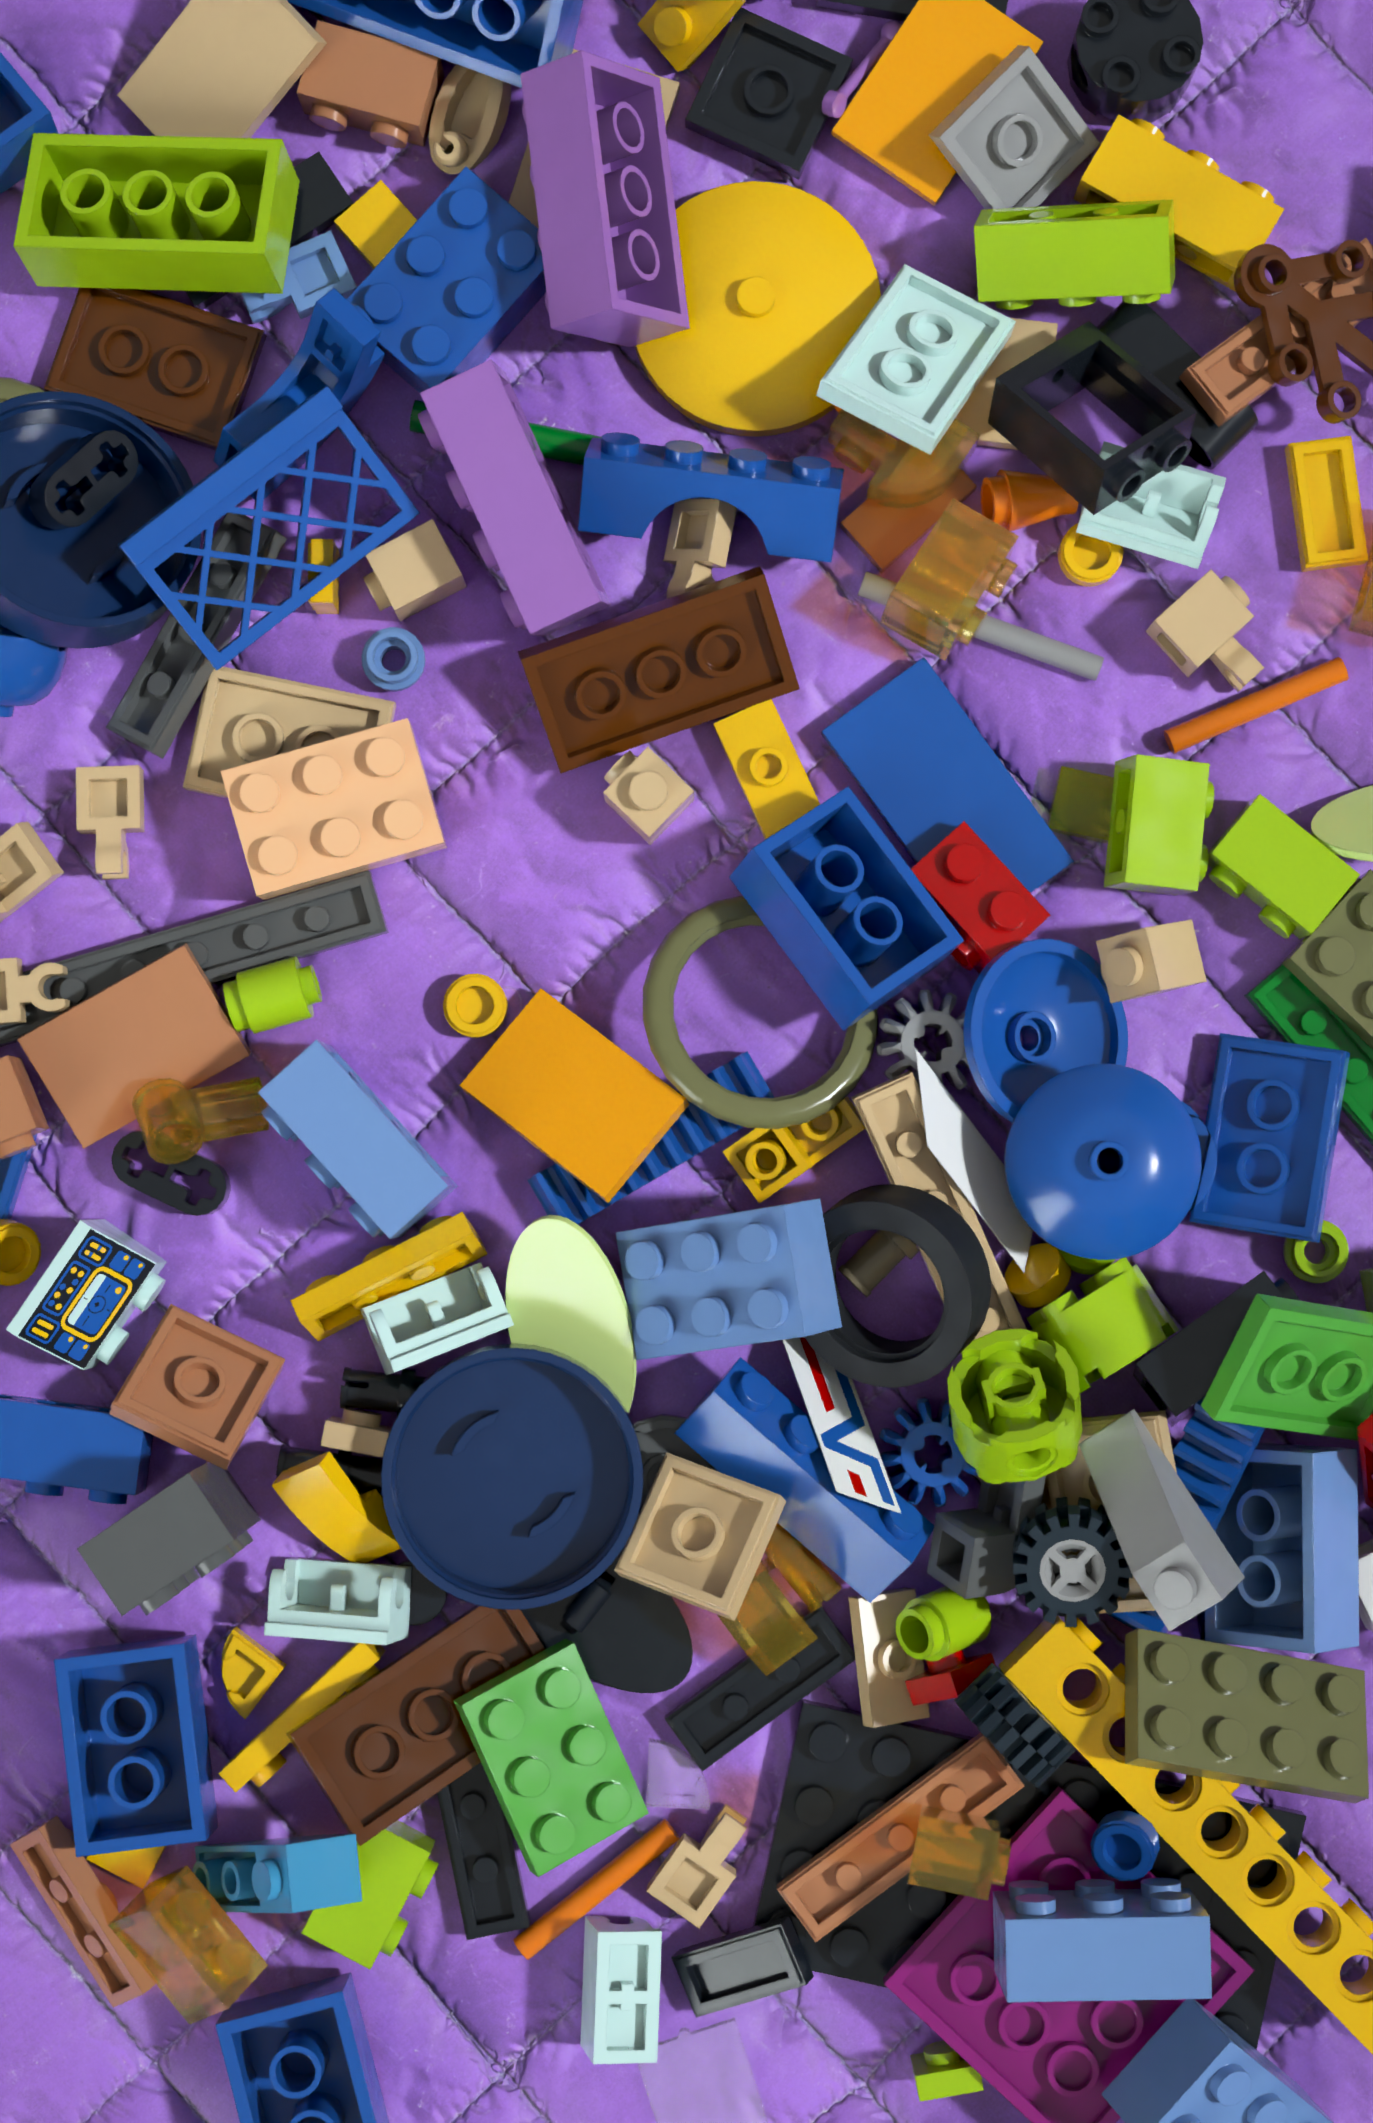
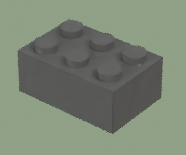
(157, 1545)

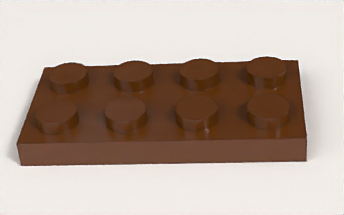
(659, 669)
(400, 1730)

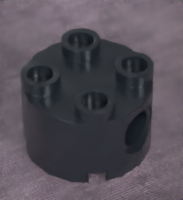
(1134, 56)

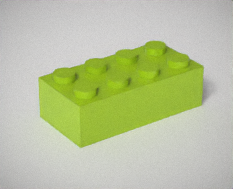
(157, 212)

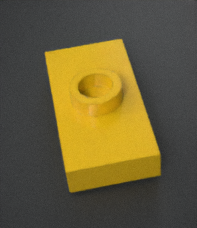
(766, 766)

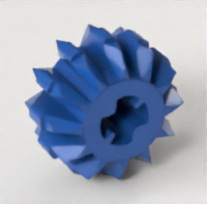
(911, 1440)

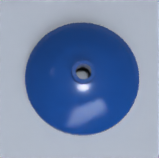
(1057, 1004)
(1056, 1171)

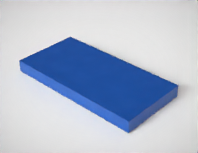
(934, 770)

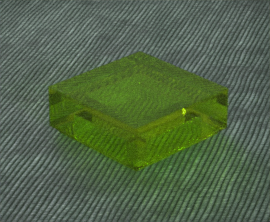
(1082, 805)

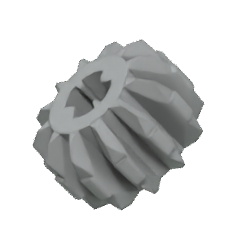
(915, 1029)

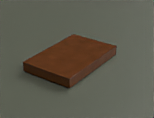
(157, 360)

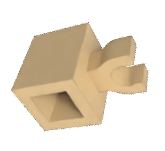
(1204, 627)

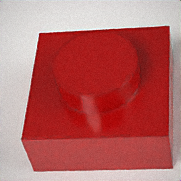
(947, 1677)

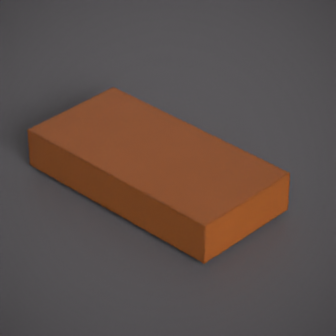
(889, 532)

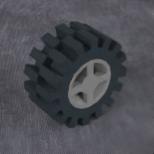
(1071, 1583)
(1014, 1725)

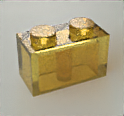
(950, 579)
(958, 1853)
(188, 1945)

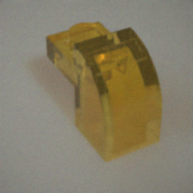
(902, 472)
(769, 1623)

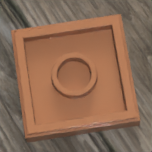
(197, 1387)

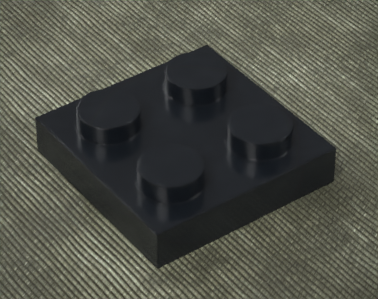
(767, 92)

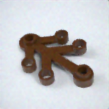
(1324, 320)

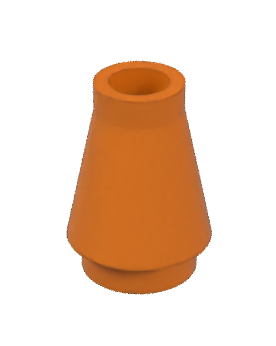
(1023, 499)

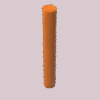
(1256, 705)
(596, 1889)

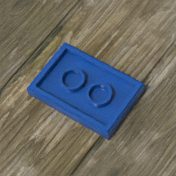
(1274, 1136)

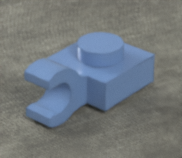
(311, 272)

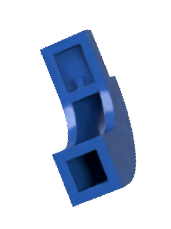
(335, 353)

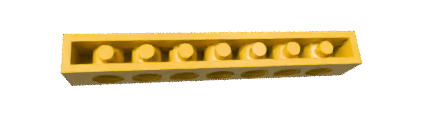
(1039, 1671)

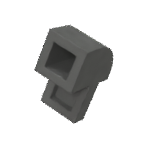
(975, 1545)

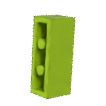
(1075, 253)

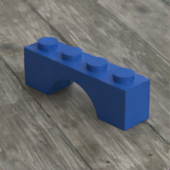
(787, 501)

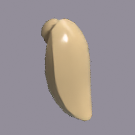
(467, 119)

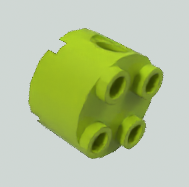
(1107, 1326)
(1015, 1406)

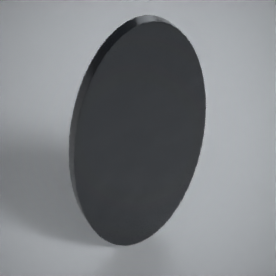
(622, 1633)

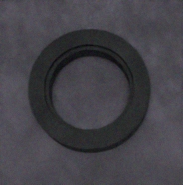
(961, 1268)

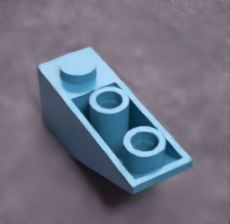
(281, 1873)

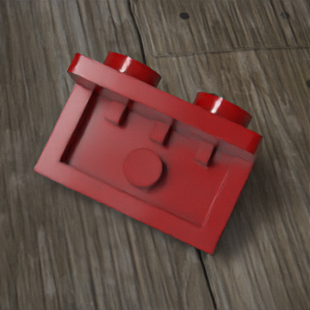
(978, 897)

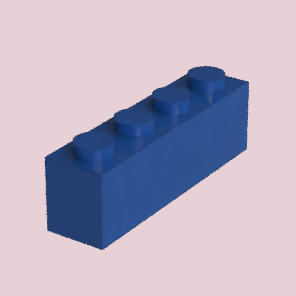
(768, 1441)
(73, 1447)

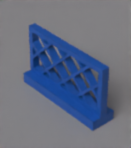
(234, 482)

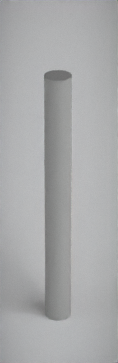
(1008, 636)

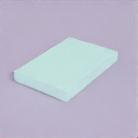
(916, 359)

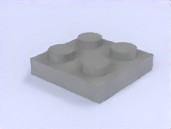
(1015, 135)

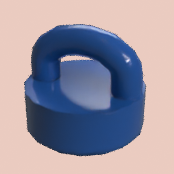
(1125, 1845)

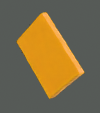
(919, 81)
(574, 1095)

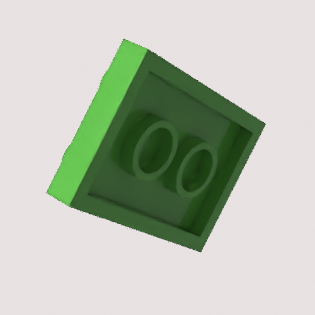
(1297, 1369)
(551, 1757)

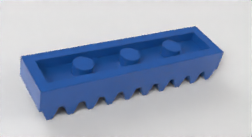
(687, 1137)
(1210, 1465)

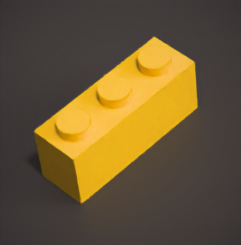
(1212, 213)

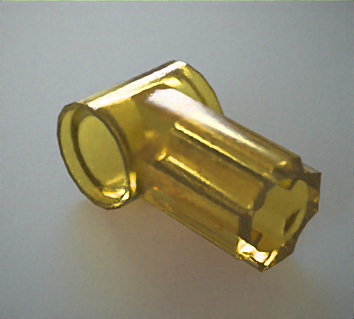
(180, 1119)

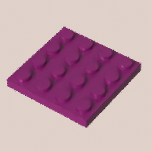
(1038, 2055)

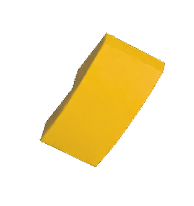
(775, 1157)
(335, 1511)

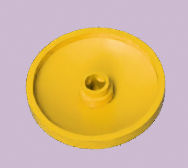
(770, 306)

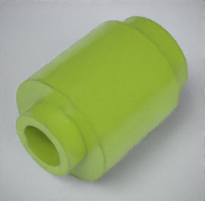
(272, 995)
(942, 1624)

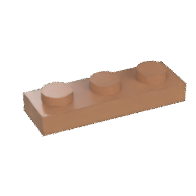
(82, 1908)

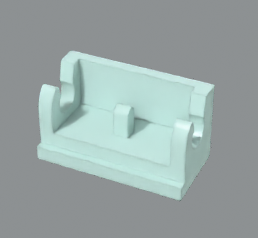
(1164, 518)
(436, 1317)
(339, 1601)
(620, 1991)

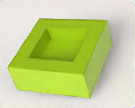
(943, 2073)

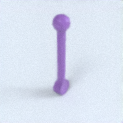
(835, 101)

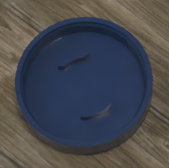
(75, 581)
(512, 1476)

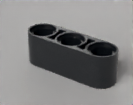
(1167, 356)

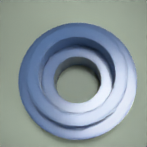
(385, 641)

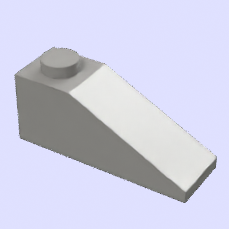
(1158, 1523)

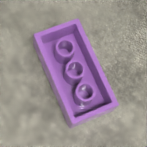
(604, 200)
(515, 499)

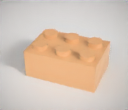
(333, 809)

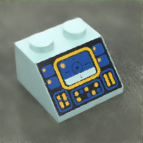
(89, 1295)

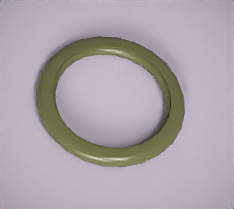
(688, 1077)

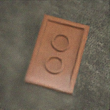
(136, 1031)

